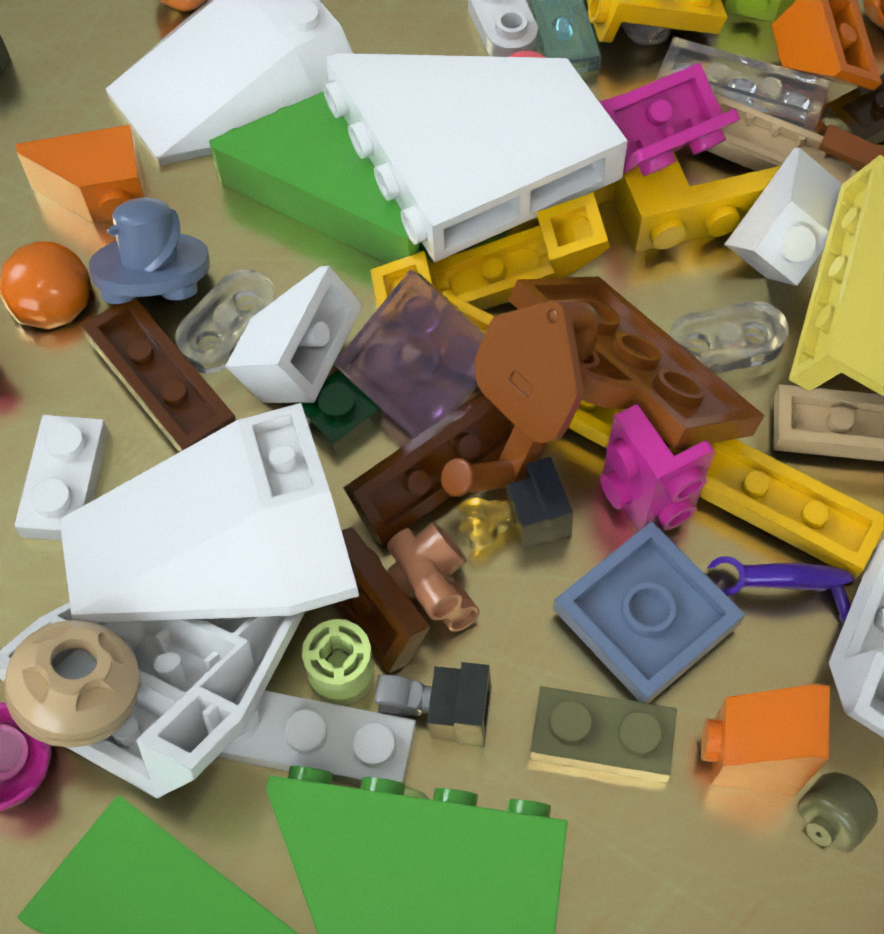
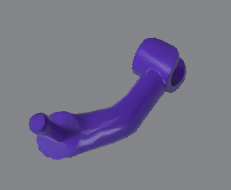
(792, 576)

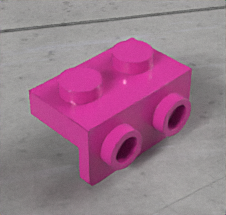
(669, 117)
(647, 477)

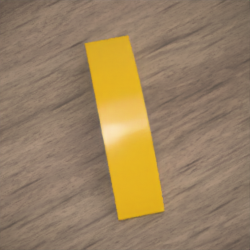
(486, 275)

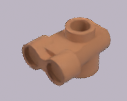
(425, 572)

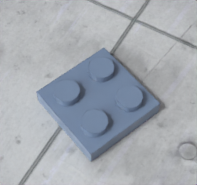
(648, 612)

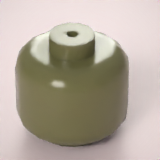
(838, 811)

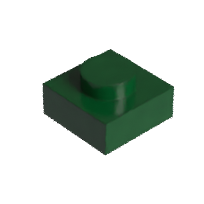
(340, 413)

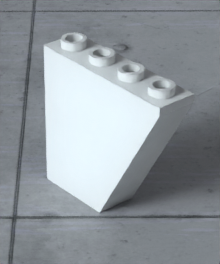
(473, 139)

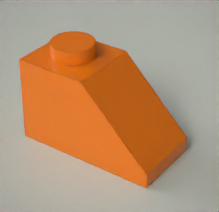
(827, 42)
(86, 170)
(769, 739)

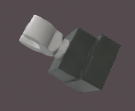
(454, 703)

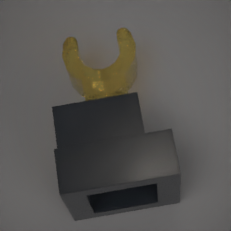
(533, 506)

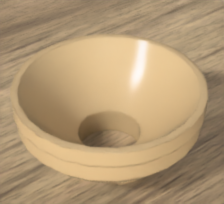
(65, 709)

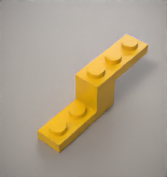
(666, 210)

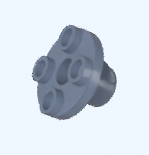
(148, 255)

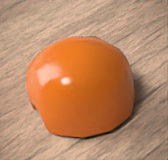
(44, 285)

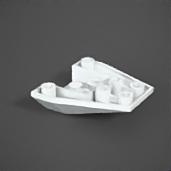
(213, 532)

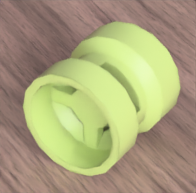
(342, 677)

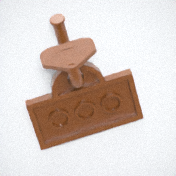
(594, 346)

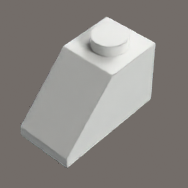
(788, 220)
(296, 340)

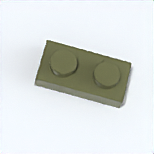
(604, 734)

